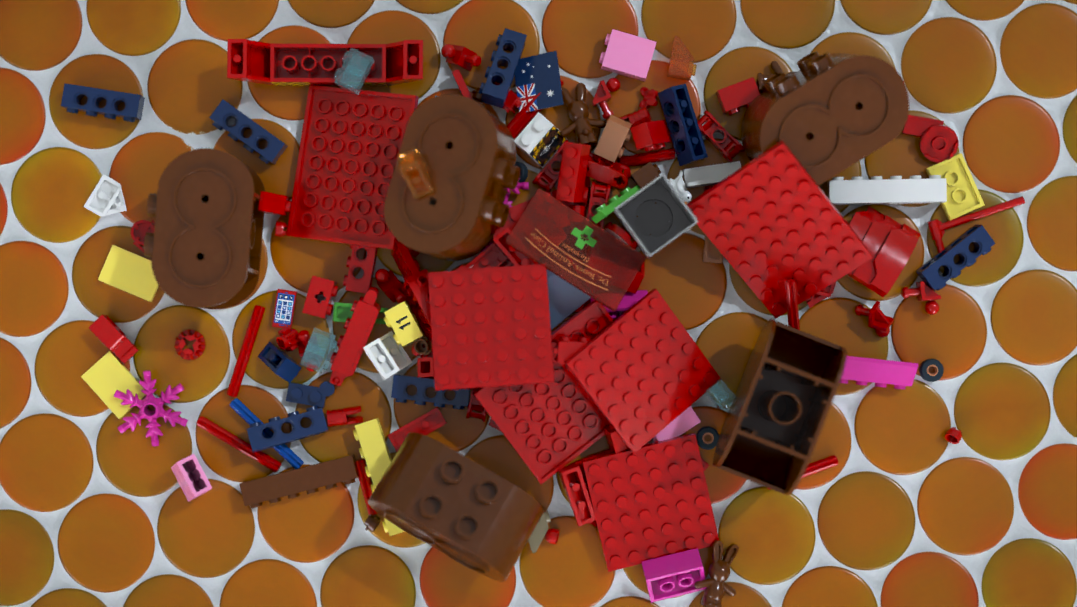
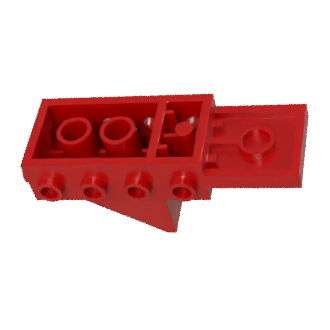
(415, 286)

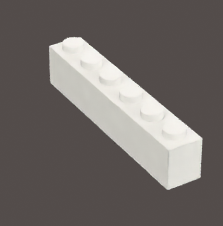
(887, 190)

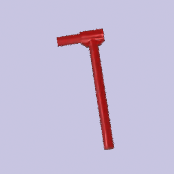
(937, 227)

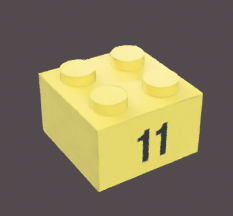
(404, 324)

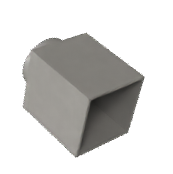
(654, 217)

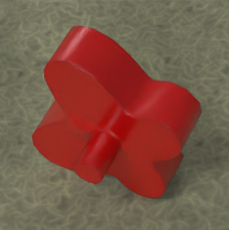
(649, 97)

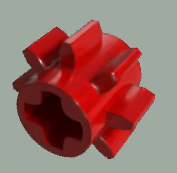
(288, 339)

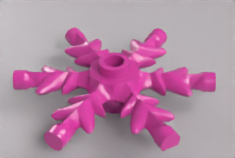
(145, 412)

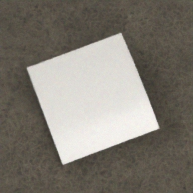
(387, 355)

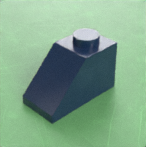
(279, 362)

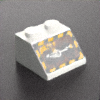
(540, 140)

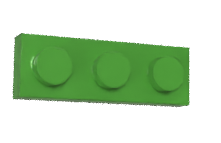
(603, 211)

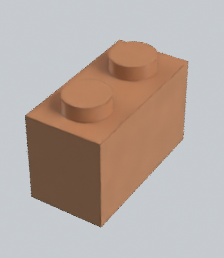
(612, 139)

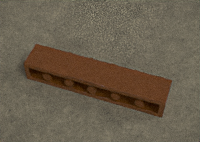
(299, 480)

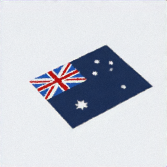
(539, 75)

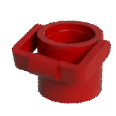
(139, 231)

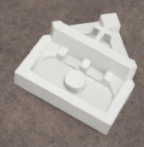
(106, 198)

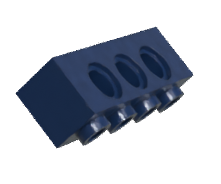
(74, 93)
(497, 94)
(225, 112)
(682, 124)
(982, 245)
(401, 383)
(260, 443)

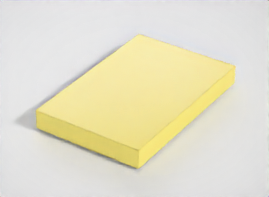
(961, 188)
(129, 273)
(111, 375)

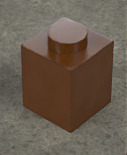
(645, 174)

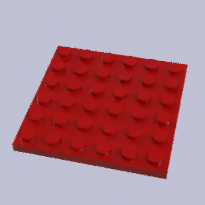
(490, 327)
(643, 370)
(650, 501)

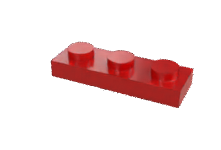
(423, 425)

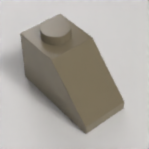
(539, 532)

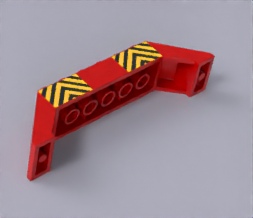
(318, 63)

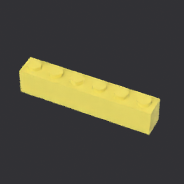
(377, 456)

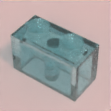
(353, 71)
(318, 350)
(720, 395)

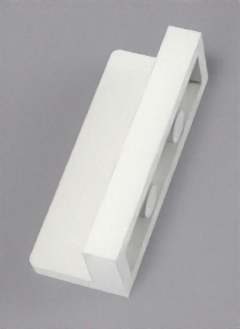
(709, 174)

